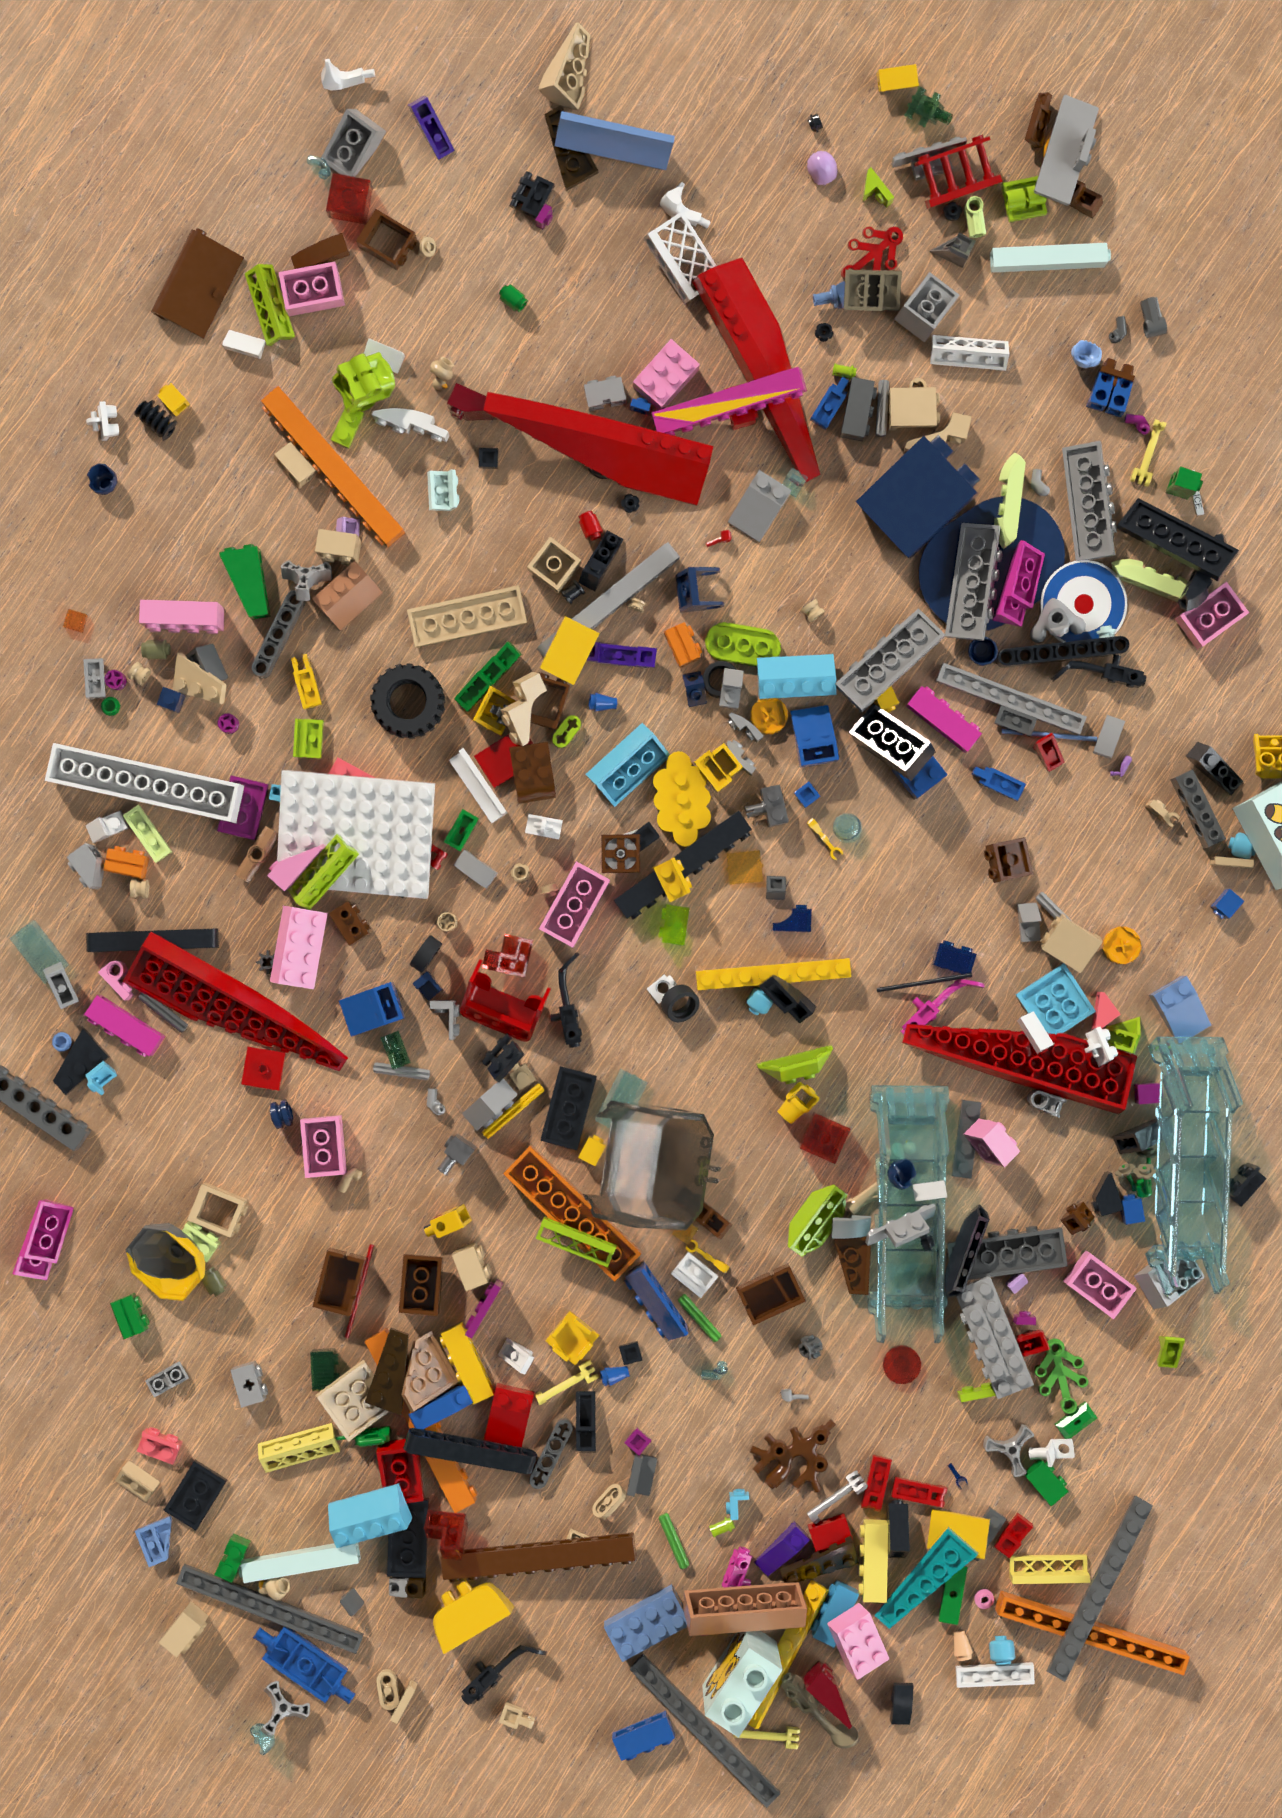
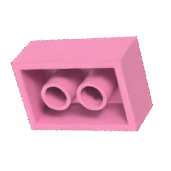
(311, 289)
(666, 375)
(1213, 616)
(323, 1146)
(1099, 1284)
(858, 1641)

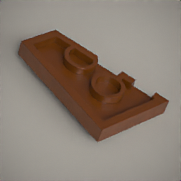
(855, 1263)

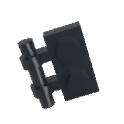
(537, 197)
(506, 1060)

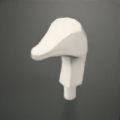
(335, 79)
(672, 205)

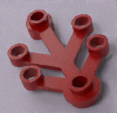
(876, 250)

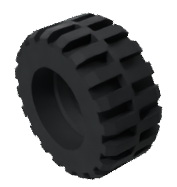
(407, 675)

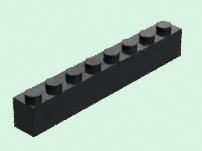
(692, 858)

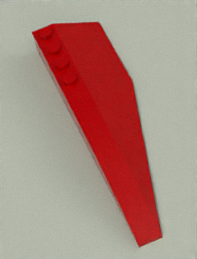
(758, 349)
(617, 450)
(220, 1000)
(1009, 1055)

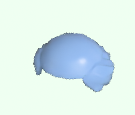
(1086, 354)

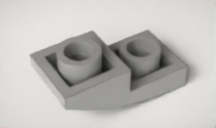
(739, 723)
(1109, 737)
(737, 751)
(475, 869)
(851, 1227)
(166, 1379)

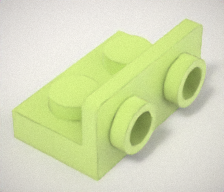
(205, 1241)

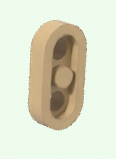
(609, 1501)
(388, 1688)

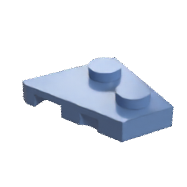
(155, 1540)

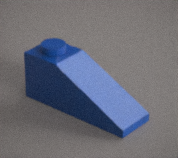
(441, 1407)

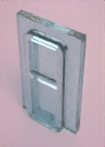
(37, 949)
(625, 1088)

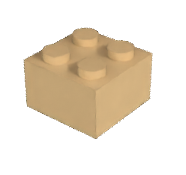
(338, 546)
(554, 565)
(472, 1266)
(184, 1630)

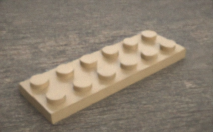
(467, 616)

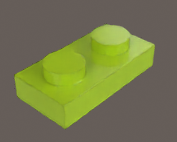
(347, 428)
(969, 1393)

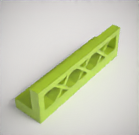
(271, 301)
(324, 875)
(575, 1234)

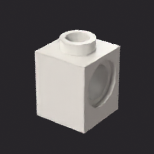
(653, 988)

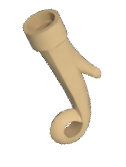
(864, 1198)

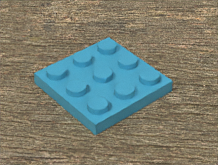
(1056, 1000)

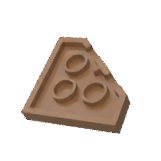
(427, 1372)

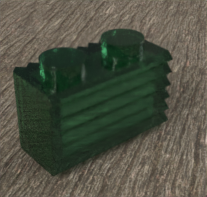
(323, 1367)

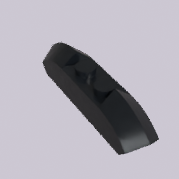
(1196, 589)
(965, 1251)

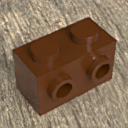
(350, 923)

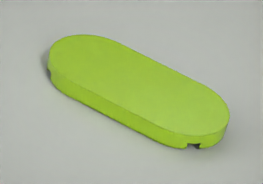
(741, 643)

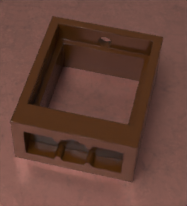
(370, 230)
(545, 722)

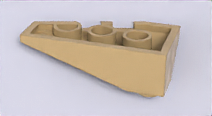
(564, 76)

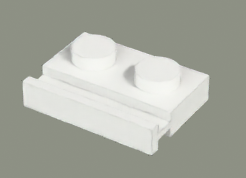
(694, 1274)

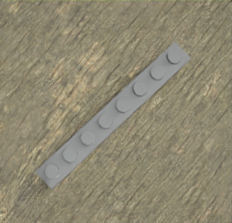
(1011, 698)

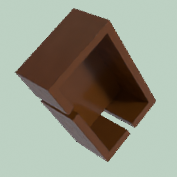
(339, 1282)
(770, 1294)

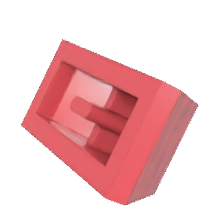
(1104, 1010)

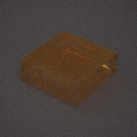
(75, 620)

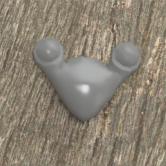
(1056, 619)

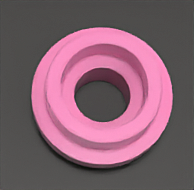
(984, 1593)

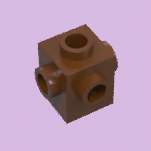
(1077, 1218)

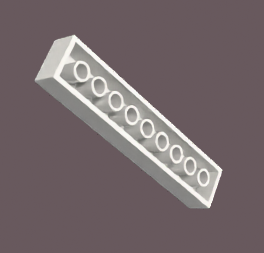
(144, 783)

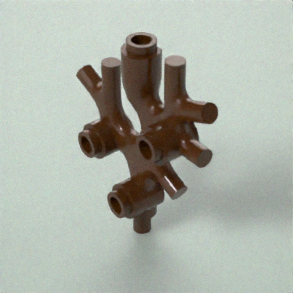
(800, 1447)

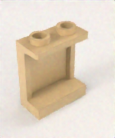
(913, 407)
(1070, 943)

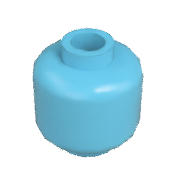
(1241, 846)
(759, 1002)
(1002, 1650)

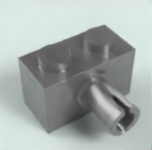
(771, 806)
(457, 1150)

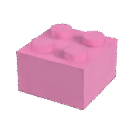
(992, 1142)

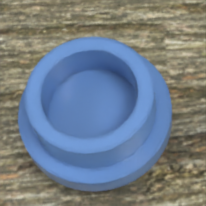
(62, 1041)

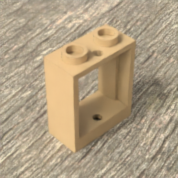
(200, 1201)

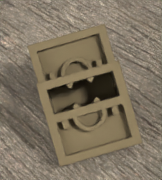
(872, 290)

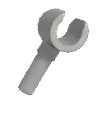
(787, 1395)

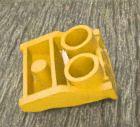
(1268, 756)

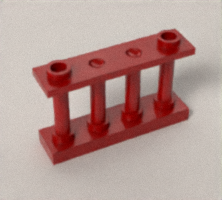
(971, 183)

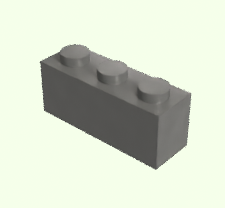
(858, 409)

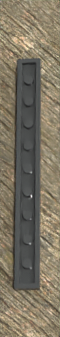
(1099, 1589)
(270, 1609)
(704, 1730)

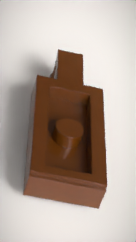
(1039, 120)

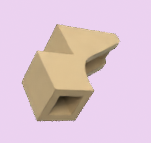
(955, 431)
(518, 715)

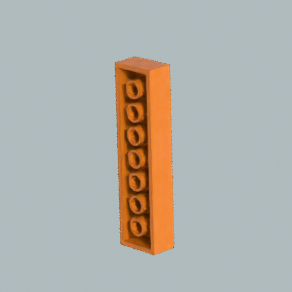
(567, 1205)

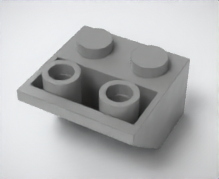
(88, 864)

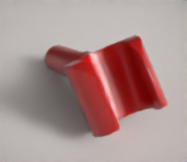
(725, 538)

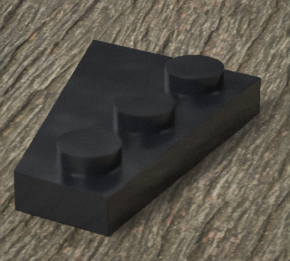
(81, 1059)

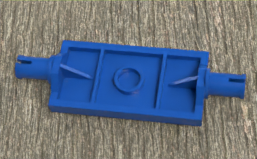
(305, 1664)

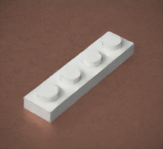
(994, 1675)

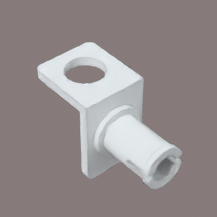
(1052, 1451)

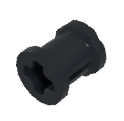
(572, 592)

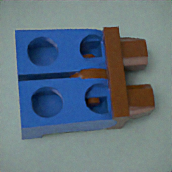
(1114, 382)

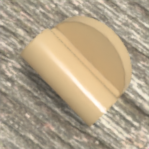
(427, 247)

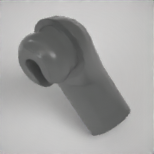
(1120, 332)

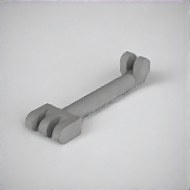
(852, 1485)

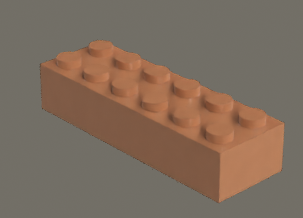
(744, 1608)

